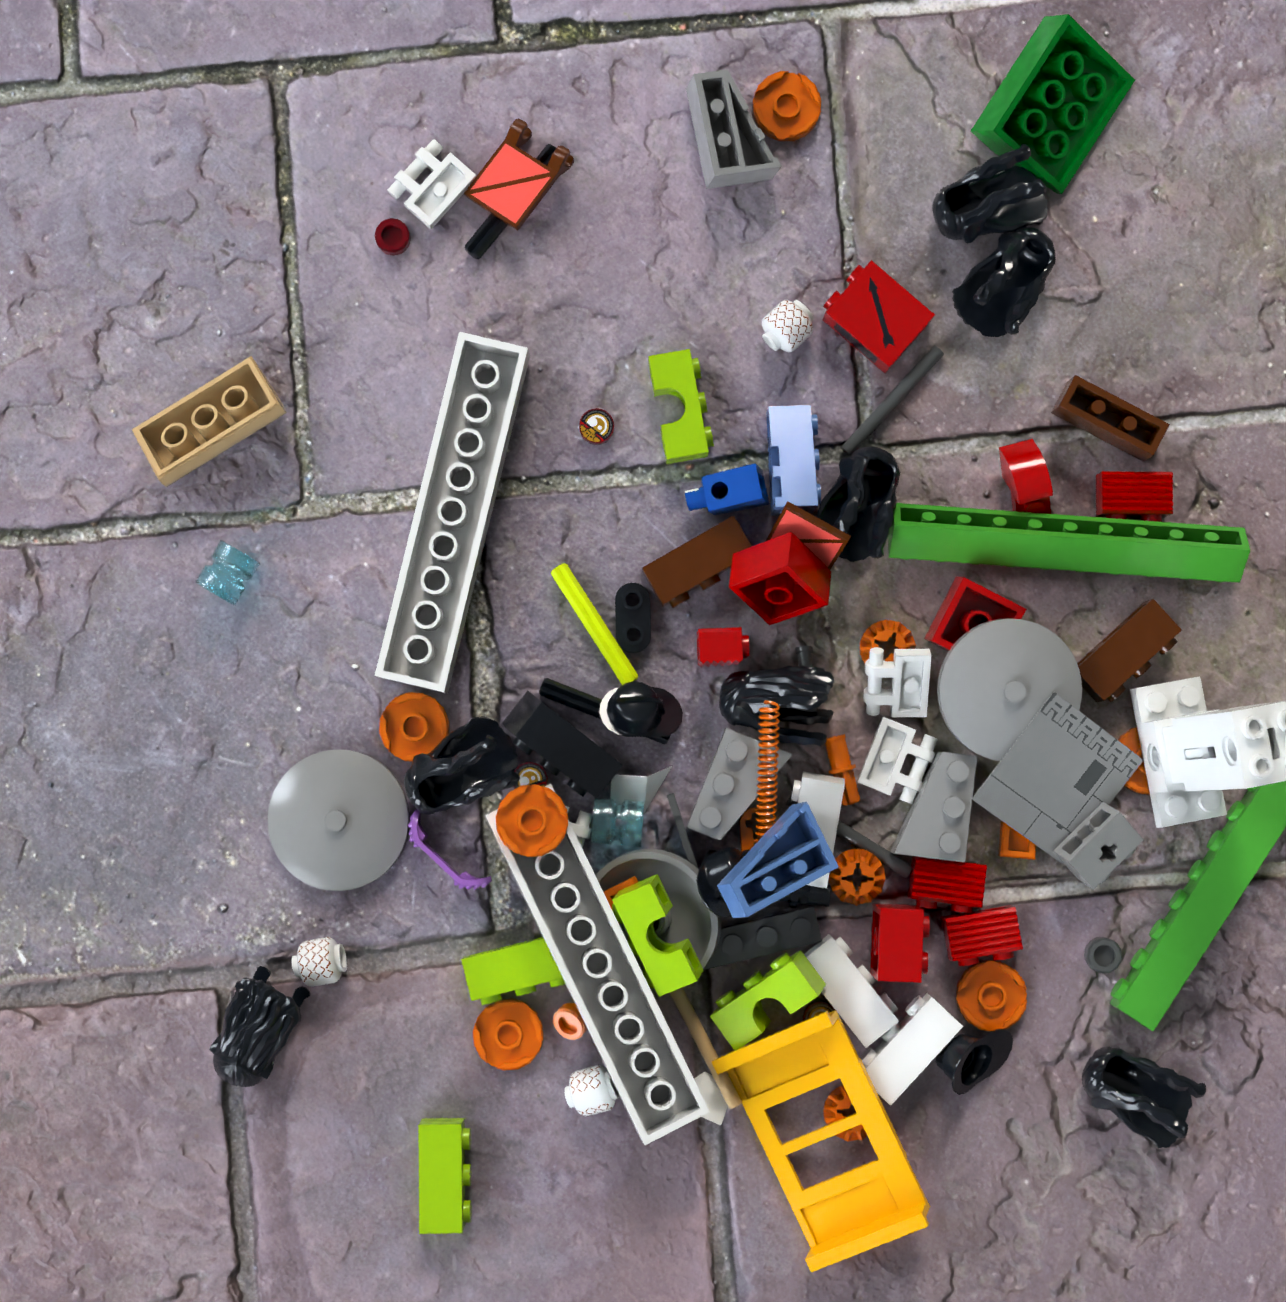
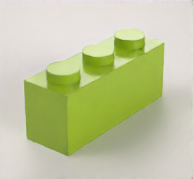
(510, 969)
(443, 1175)

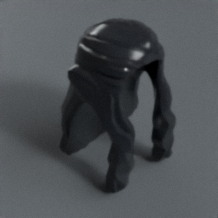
(991, 202)
(1006, 283)
(863, 501)
(790, 688)
(463, 767)
(255, 1029)
(1141, 1094)

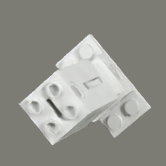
(1201, 752)

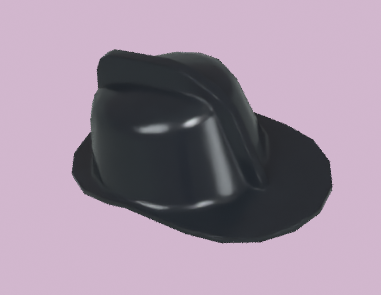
(640, 711)
(711, 872)
(973, 1059)

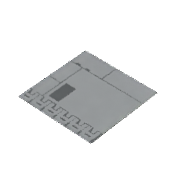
(1056, 775)

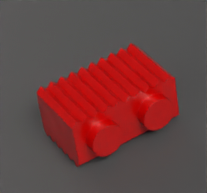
(1134, 495)
(721, 646)
(948, 883)
(982, 934)

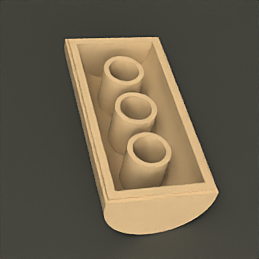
(208, 421)

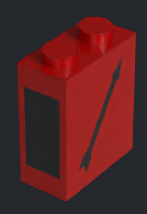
(876, 315)

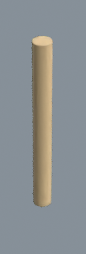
(705, 1046)

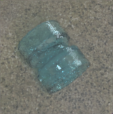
(227, 572)
(604, 822)

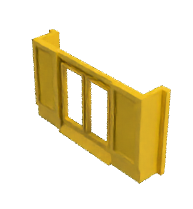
(860, 1205)

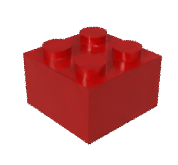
(780, 578)
(965, 608)
(898, 943)

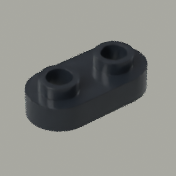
(633, 617)

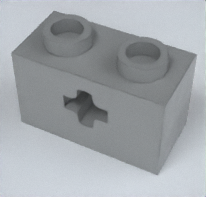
(1098, 845)

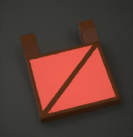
(514, 180)
(819, 536)

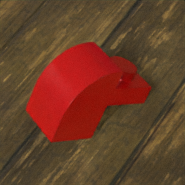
(1026, 477)

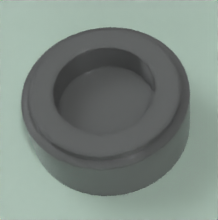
(1103, 955)

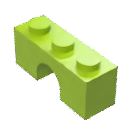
(676, 375)
(665, 964)
(789, 981)

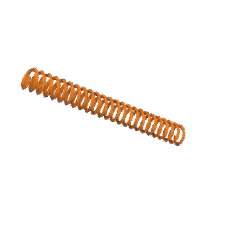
(762, 820)

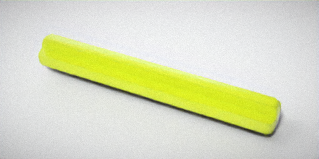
(594, 624)

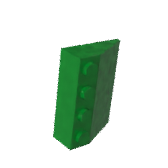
(1054, 101)

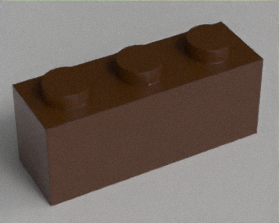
(1110, 418)
(695, 563)
(1127, 651)

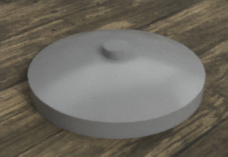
(1000, 681)
(338, 820)
(688, 915)

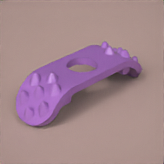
(419, 836)

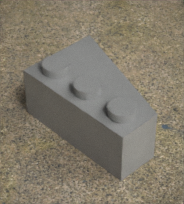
(725, 133)
(730, 784)
(941, 811)

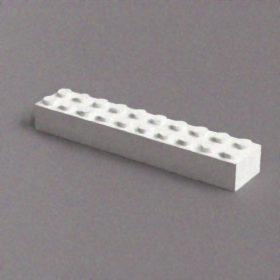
(453, 512)
(607, 986)

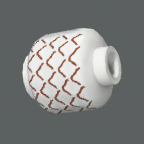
(787, 325)
(319, 961)
(591, 1091)

